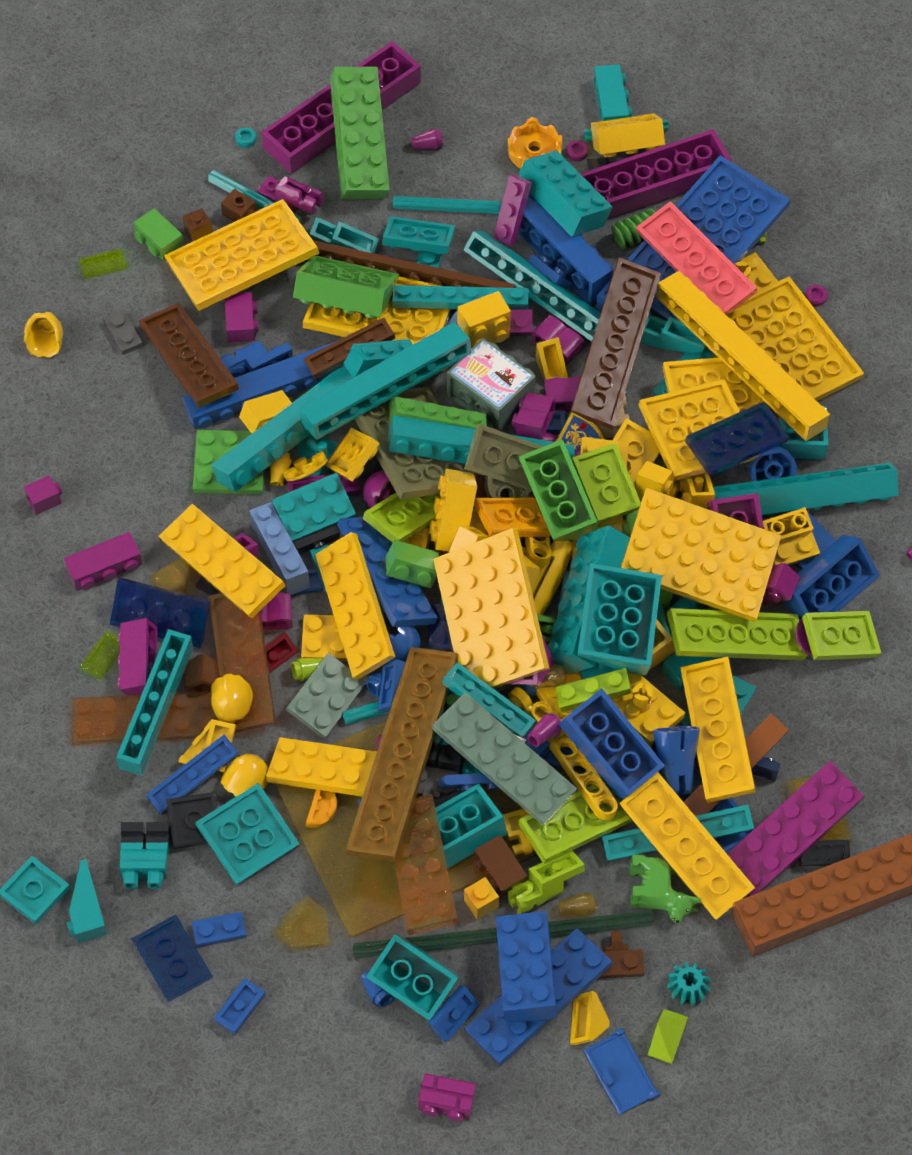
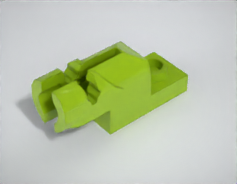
(545, 882)

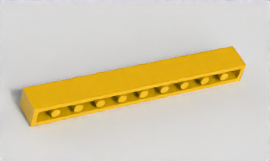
(743, 356)

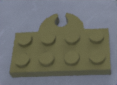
(497, 459)

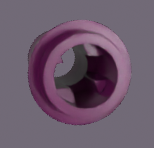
(428, 140)
(545, 729)

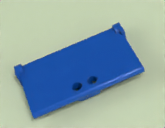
(619, 1065)

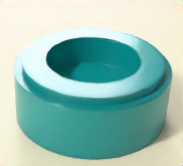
(245, 137)

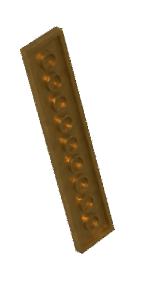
(401, 756)

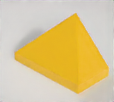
(550, 359)
(587, 1018)

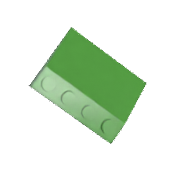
(344, 286)

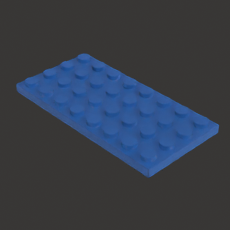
(728, 209)

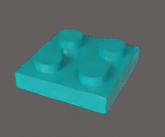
(34, 890)

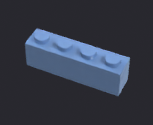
(279, 548)

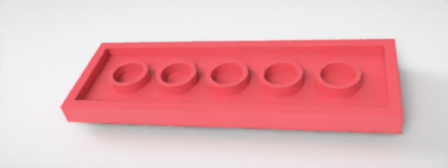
(696, 257)

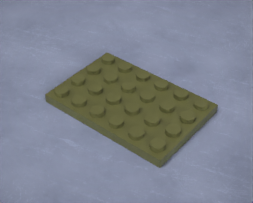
(408, 474)

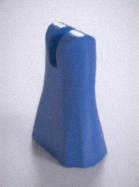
(677, 751)

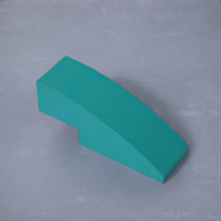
(342, 235)
(670, 335)

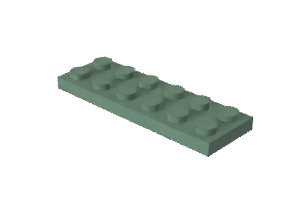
(504, 758)

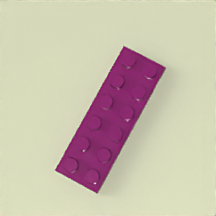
(795, 826)

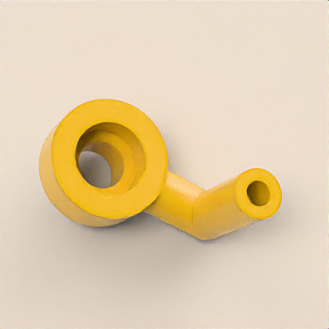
(523, 701)

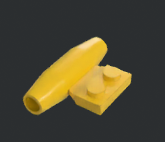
(551, 574)

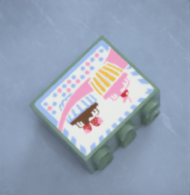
(490, 384)

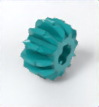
(696, 990)

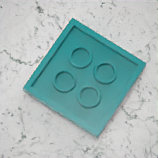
(247, 834)

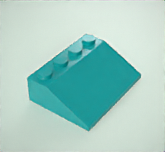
(619, 618)

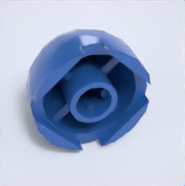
(772, 464)
(402, 641)

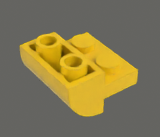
(796, 539)

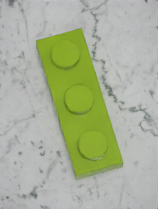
(575, 693)

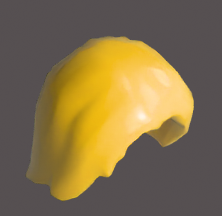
(43, 335)
(231, 698)
(244, 773)

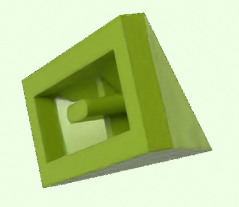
(667, 1036)

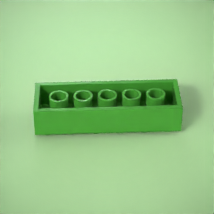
(359, 133)

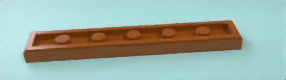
(758, 745)

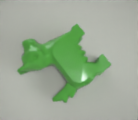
(656, 888)

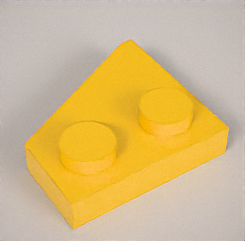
(211, 733)

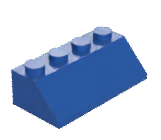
(833, 578)

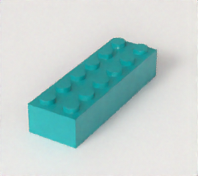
(601, 547)

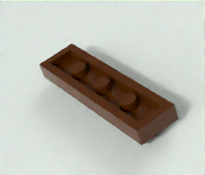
(335, 354)

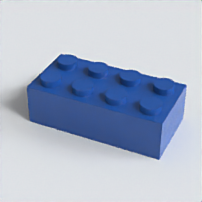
(611, 744)
(526, 967)

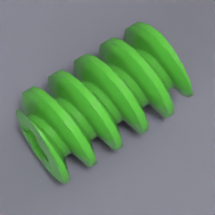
(626, 230)

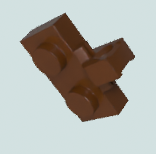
(625, 961)

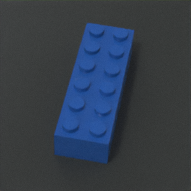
(572, 254)

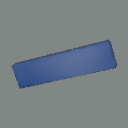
(193, 773)

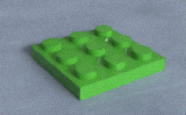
(209, 448)

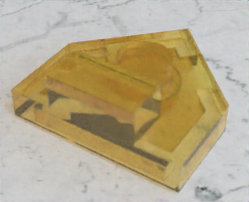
(304, 926)

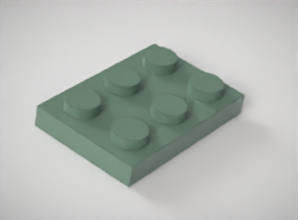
(325, 696)

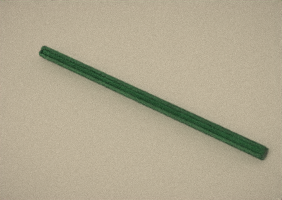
(489, 935)

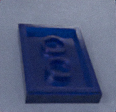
(172, 958)

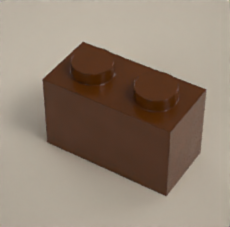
(499, 865)

